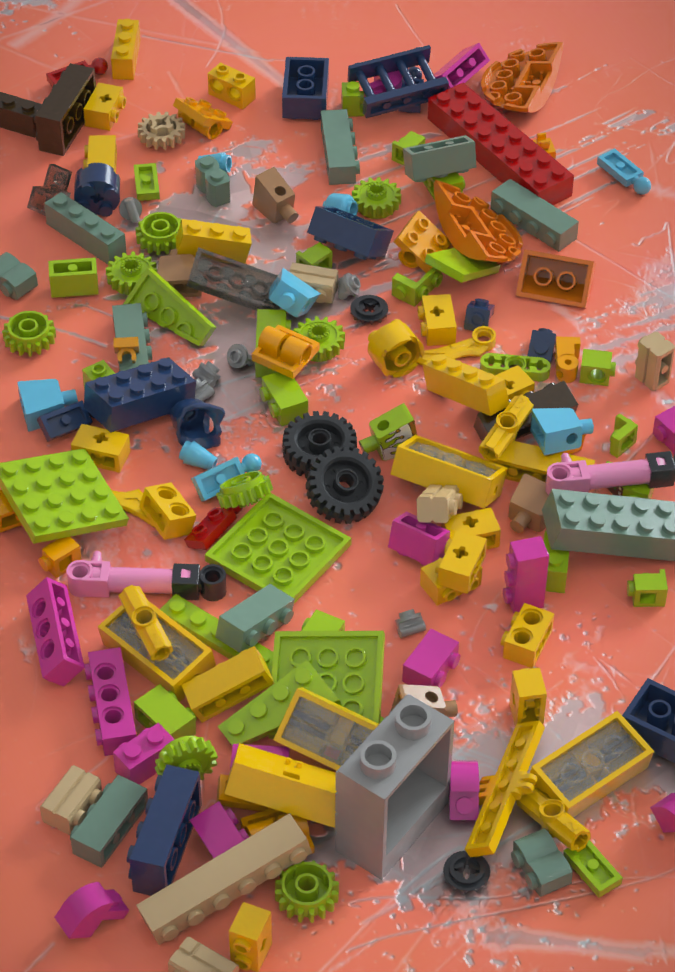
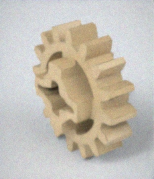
(163, 130)

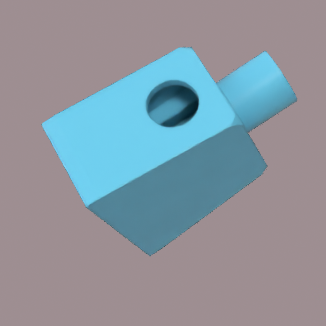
(292, 294)
(42, 397)
(558, 429)

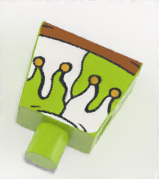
(389, 432)

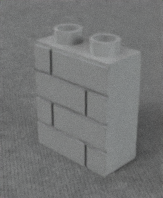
(393, 786)

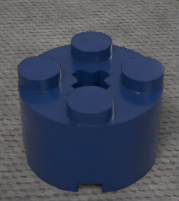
(97, 188)

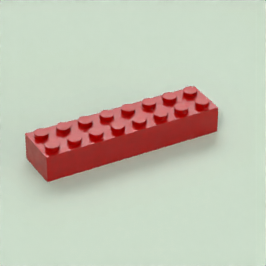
(499, 143)

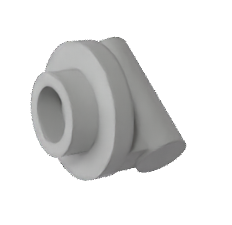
(130, 209)
(348, 285)
(238, 356)
(207, 371)
(203, 390)
(410, 623)

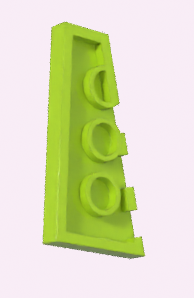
(170, 308)
(268, 709)

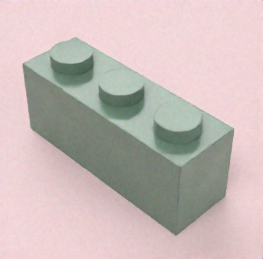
(439, 158)
(255, 618)
(109, 820)

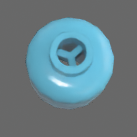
(342, 201)

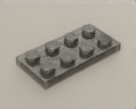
(231, 280)

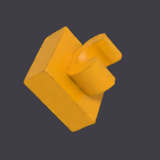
(546, 144)
(126, 345)

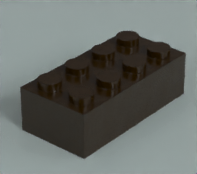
(63, 109)

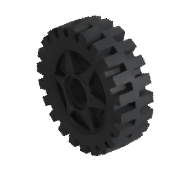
(312, 436)
(347, 467)

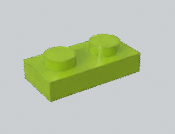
(146, 182)
(594, 869)

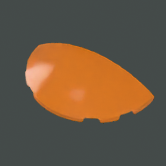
(524, 78)
(474, 227)

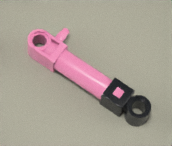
(655, 470)
(98, 579)

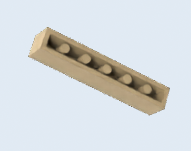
(224, 879)

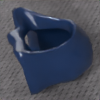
(192, 422)

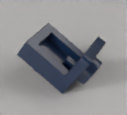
(478, 314)
(542, 344)

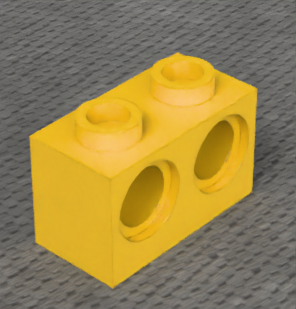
(231, 86)
(167, 511)
(527, 635)

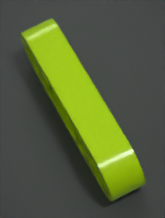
(523, 361)

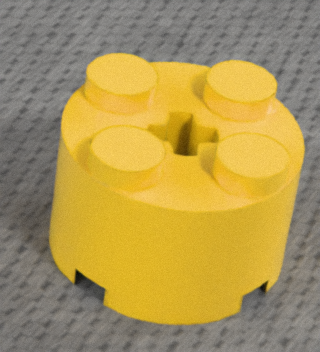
(395, 349)

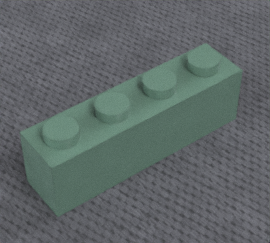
(339, 147)
(534, 215)
(84, 228)
(130, 322)

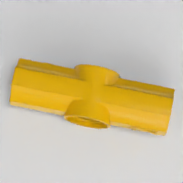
(505, 428)
(150, 633)
(554, 818)

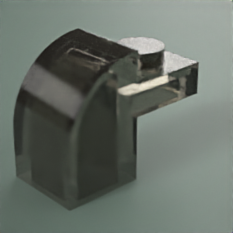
(56, 181)

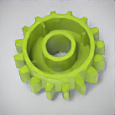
(377, 198)
(158, 232)
(126, 271)
(29, 332)
(326, 333)
(244, 489)
(188, 753)
(320, 893)

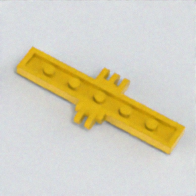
(501, 790)

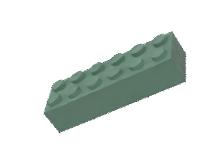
(610, 524)

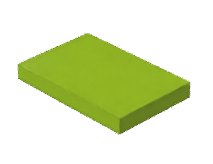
(459, 266)

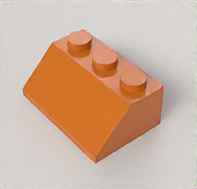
(555, 278)

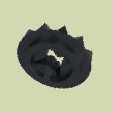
(369, 302)
(455, 867)

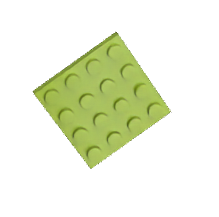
(60, 496)
(278, 547)
(344, 659)

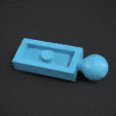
(624, 171)
(209, 482)

